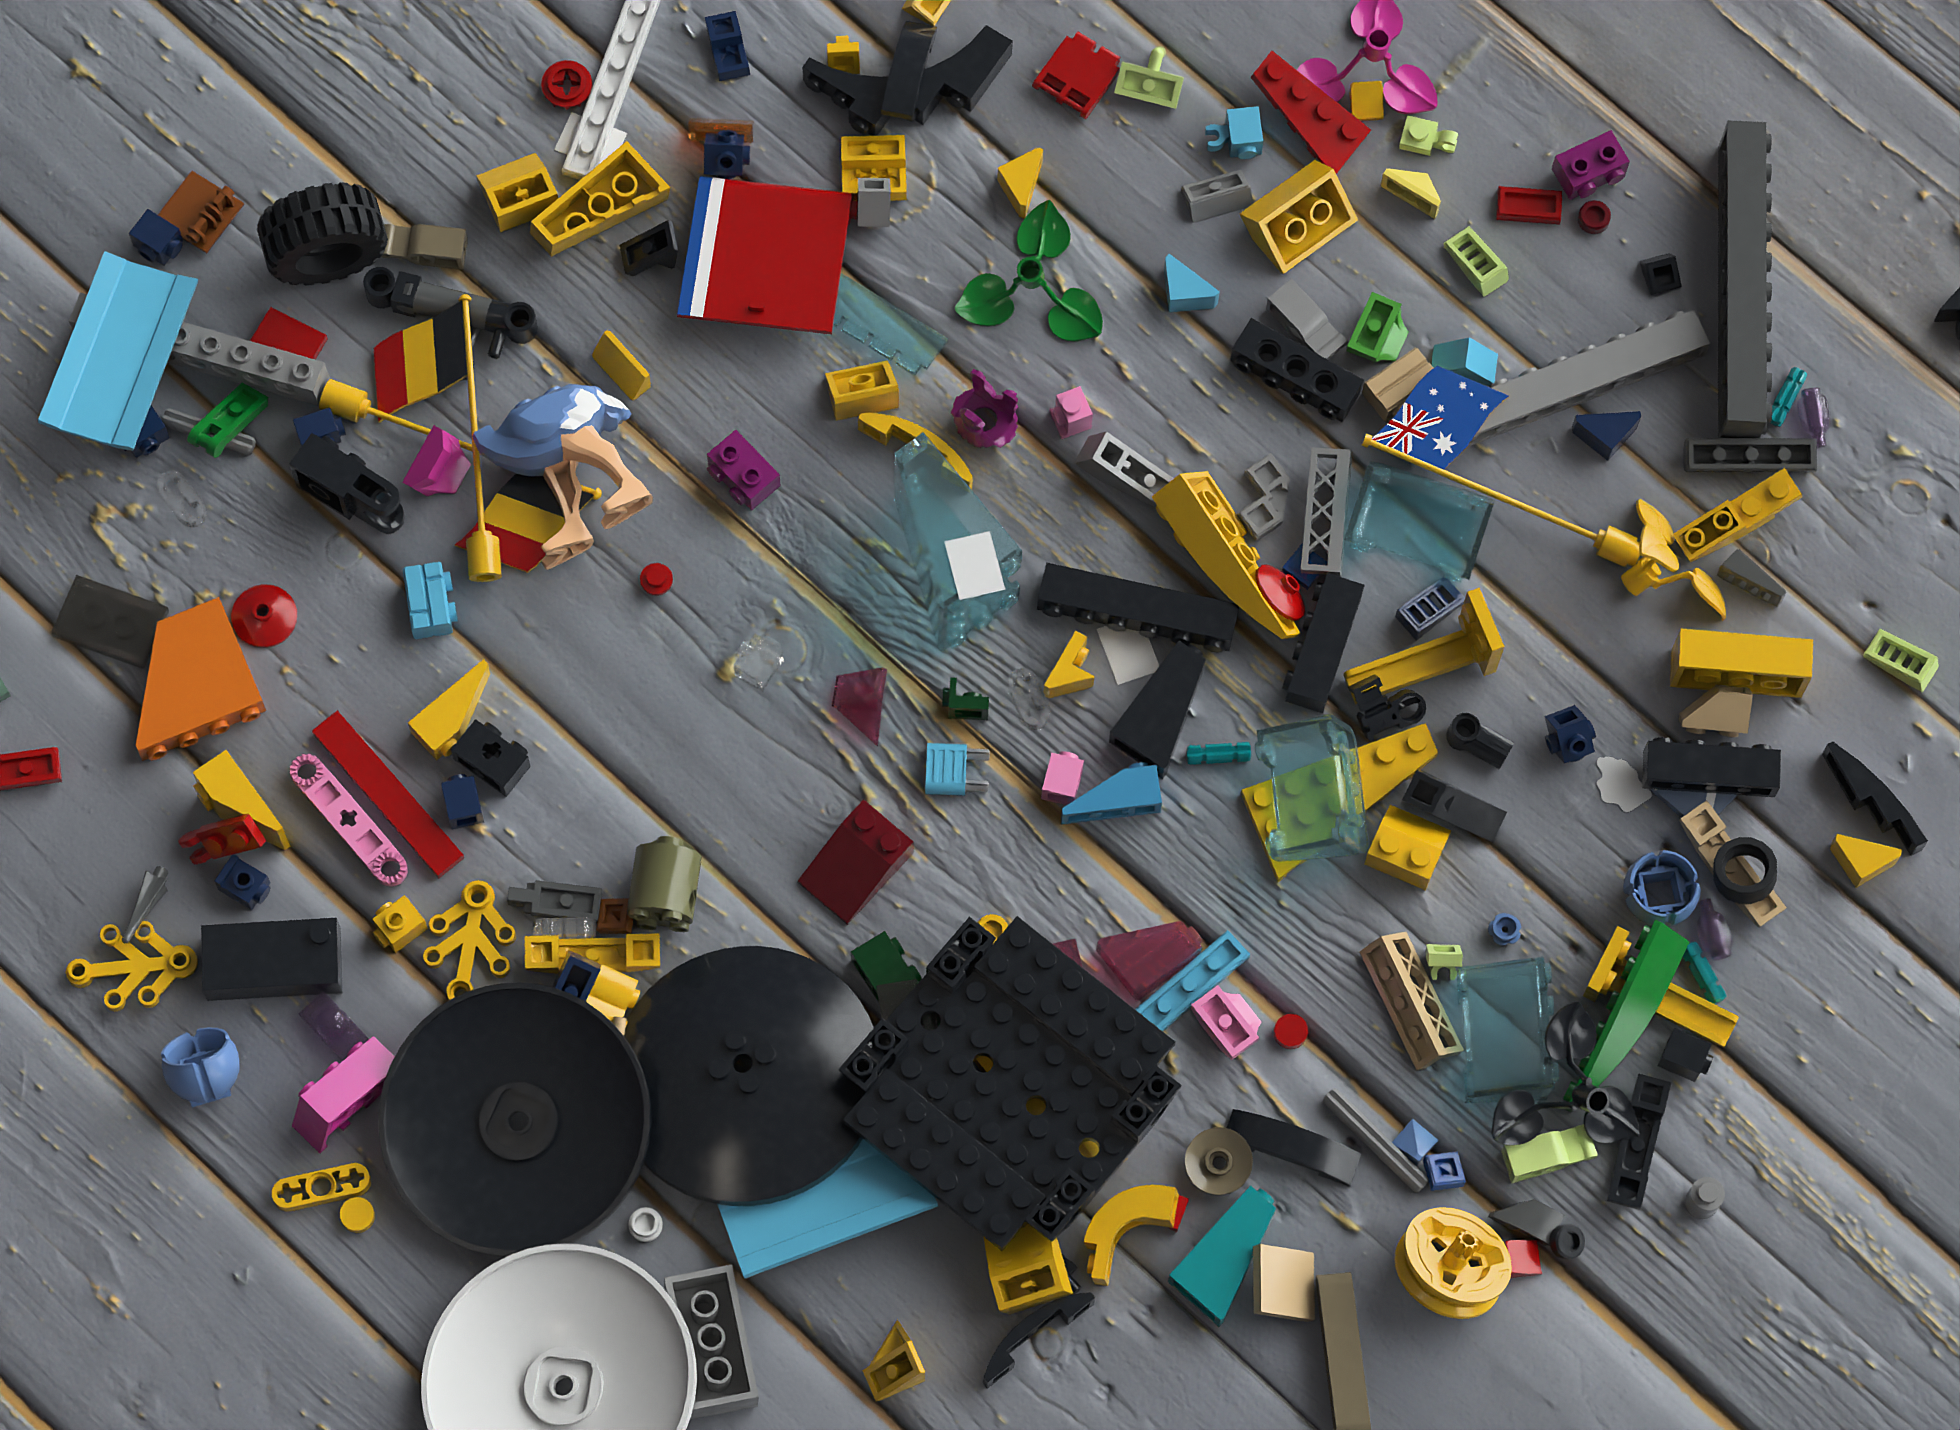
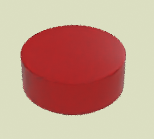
(1290, 1031)

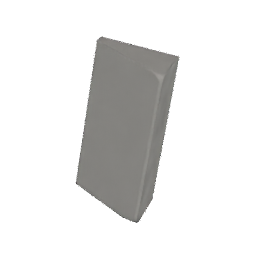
(1217, 195)

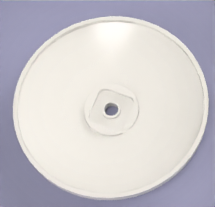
(556, 1318)

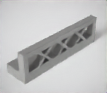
(1339, 511)

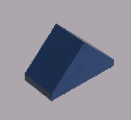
(1606, 431)

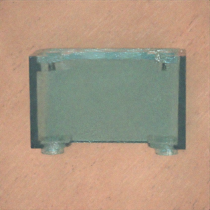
(1419, 519)
(1314, 789)

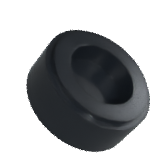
(1567, 1241)

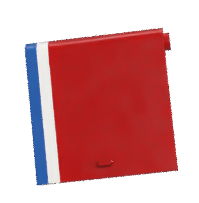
(765, 254)

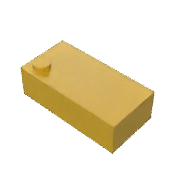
(1742, 660)

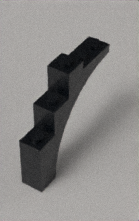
(958, 78)

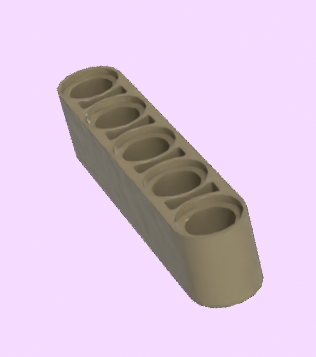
(1342, 1352)

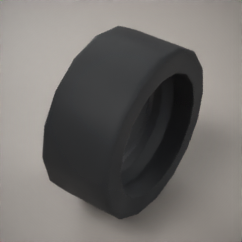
(1745, 847)

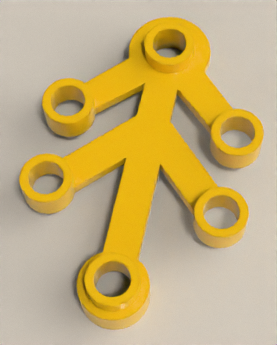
(470, 936)
(137, 966)

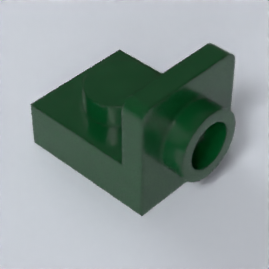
(969, 706)

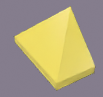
(1413, 188)

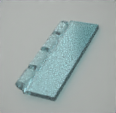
(888, 325)

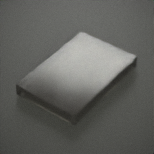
(109, 621)

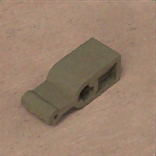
(427, 245)

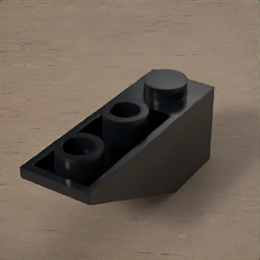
(1454, 805)

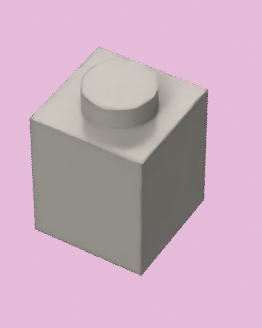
(873, 203)

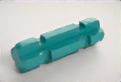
(1787, 395)
(1218, 753)
(1704, 974)

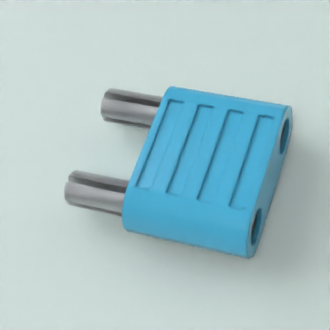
(948, 769)

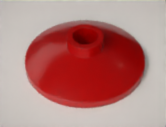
(1280, 592)
(268, 629)

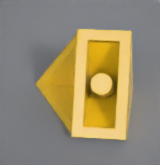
(894, 1365)

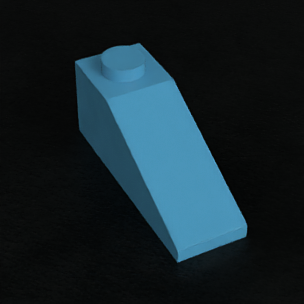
(1123, 795)

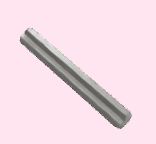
(1375, 1140)

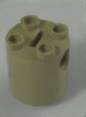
(664, 884)

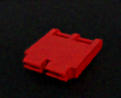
(1078, 73)

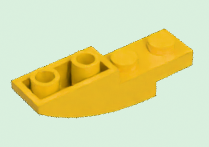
(1737, 517)

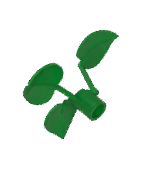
(988, 300)

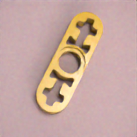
(344, 1173)

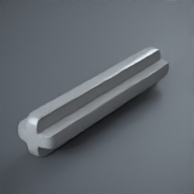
(184, 423)

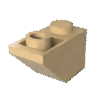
(1719, 709)

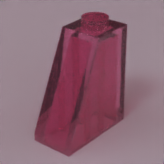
(1149, 955)

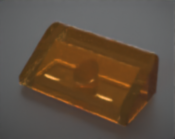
(700, 126)

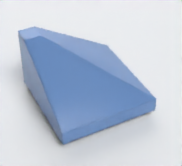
(1415, 1142)

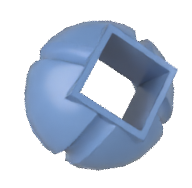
(1658, 868)
(201, 1065)

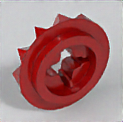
(555, 76)

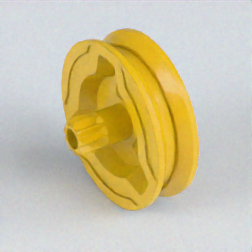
(1444, 1278)

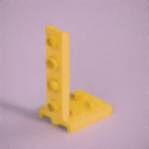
(1476, 643)
(1677, 1004)

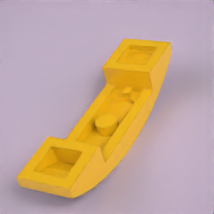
(883, 427)
(624, 955)

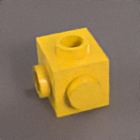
(398, 924)

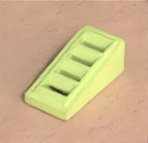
(1489, 276)
(1908, 675)

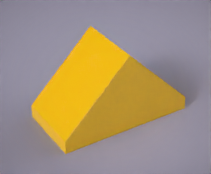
(1020, 178)
(1862, 858)

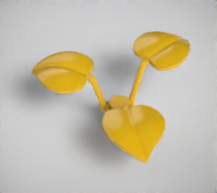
(1654, 549)

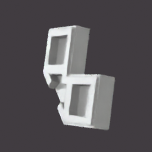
(1272, 485)

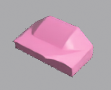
(1227, 1021)

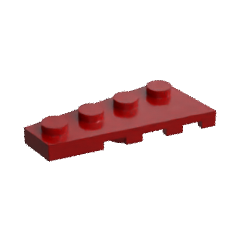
(1316, 117)

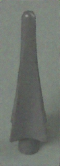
(150, 893)

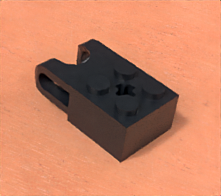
(346, 484)

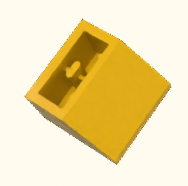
(517, 191)

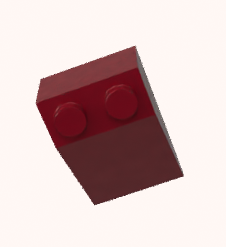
(856, 862)

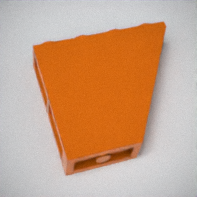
(195, 682)

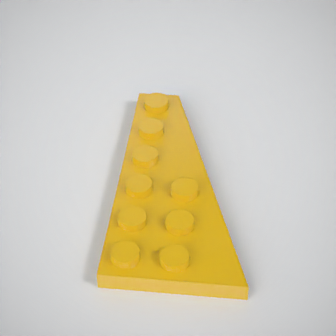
(1382, 768)

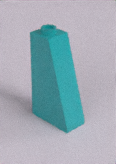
(1221, 1259)

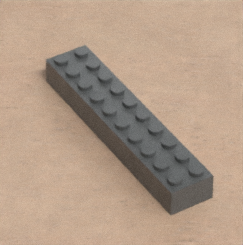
(1743, 280)

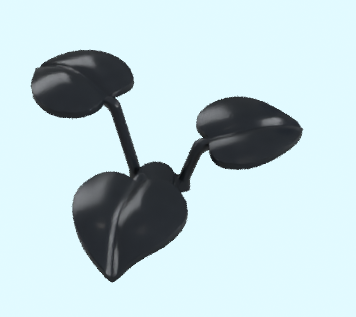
(1607, 1109)

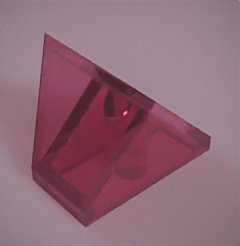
(862, 699)

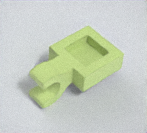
(1422, 136)

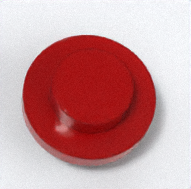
(656, 579)

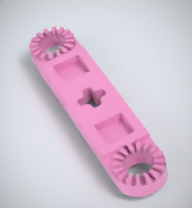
(364, 837)

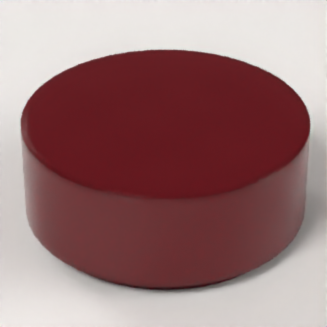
(1594, 217)

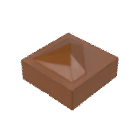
(614, 917)

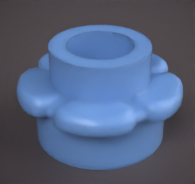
(1508, 921)

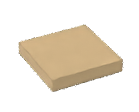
(1283, 1283)

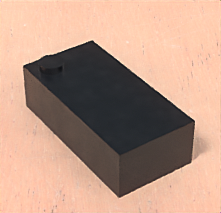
(271, 959)

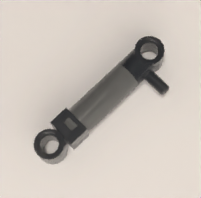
(412, 296)

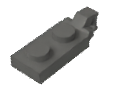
(557, 900)

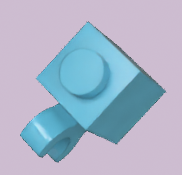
(1241, 131)

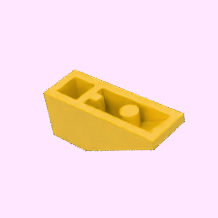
(448, 716)

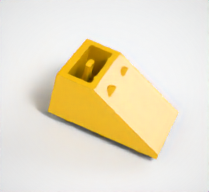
(1027, 1271)

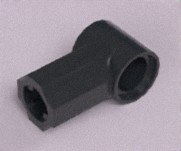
(1482, 742)

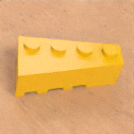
(601, 199)

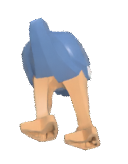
(549, 441)

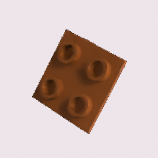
(201, 210)

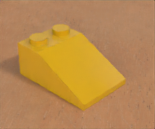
(230, 794)

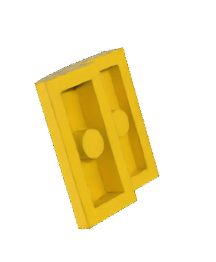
(874, 158)

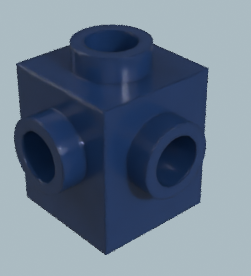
(725, 154)
(1569, 734)

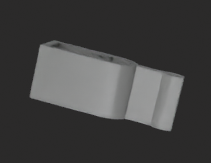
(1304, 320)

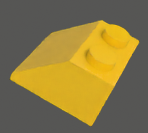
(1407, 847)

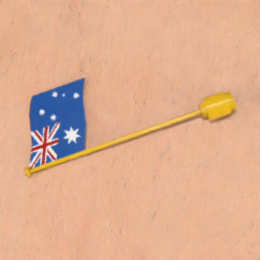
(1439, 425)

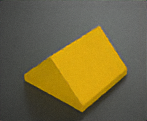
(862, 390)

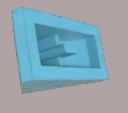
(1186, 289)
(1467, 359)

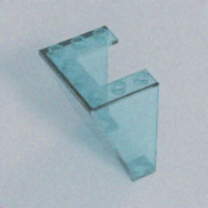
(941, 507)

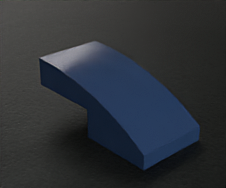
(727, 46)

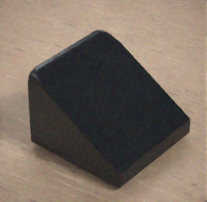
(1661, 273)

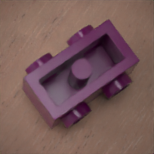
(1590, 165)
(742, 470)

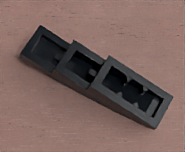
(1867, 789)

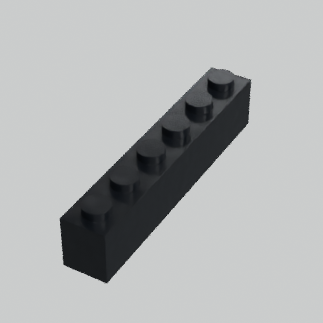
(1137, 607)

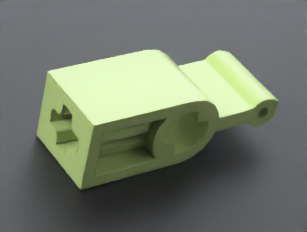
(1548, 1153)

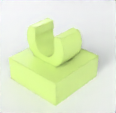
(1443, 956)

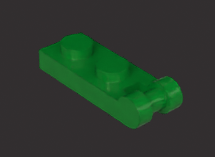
(227, 419)

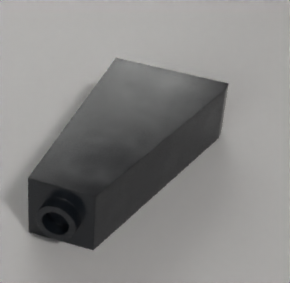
(1158, 713)

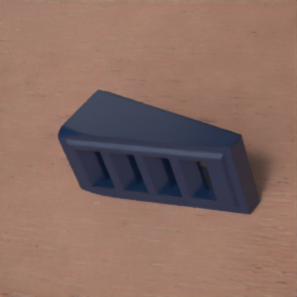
(1412, 624)

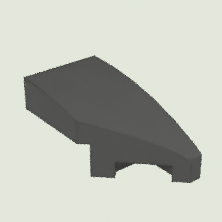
(1529, 1218)

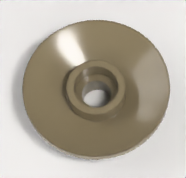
(1215, 1144)

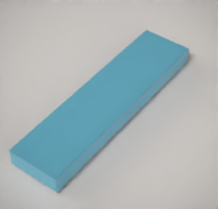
(1194, 981)

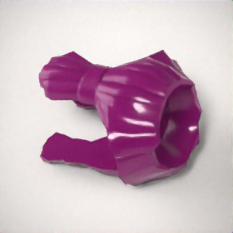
(984, 396)

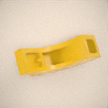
(1121, 1213)

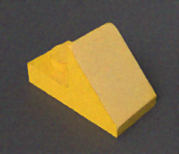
(1066, 676)

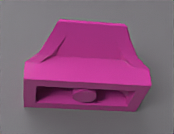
(438, 465)

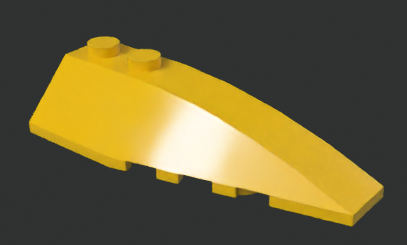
(1215, 540)

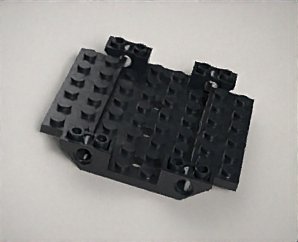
(1050, 1039)

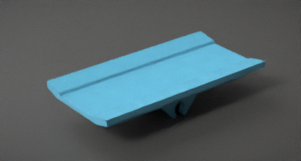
(117, 352)
(847, 1204)

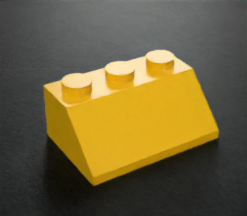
(1299, 215)

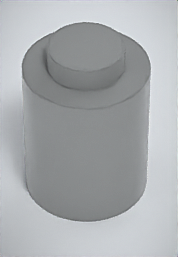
(1704, 1198)

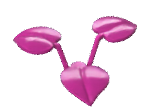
(1379, 23)

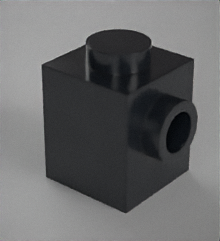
(1686, 1055)

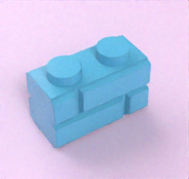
(428, 600)

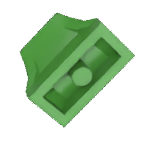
(1379, 330)

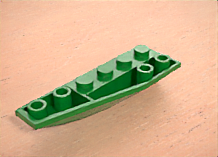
(1635, 1005)

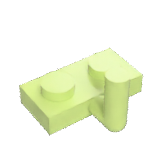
(1149, 82)

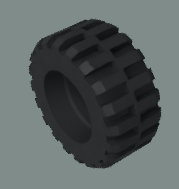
(322, 234)

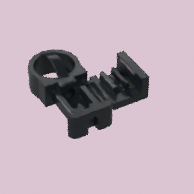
(1380, 715)

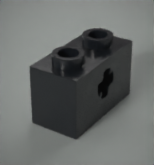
(499, 772)

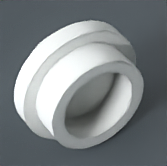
(645, 1224)

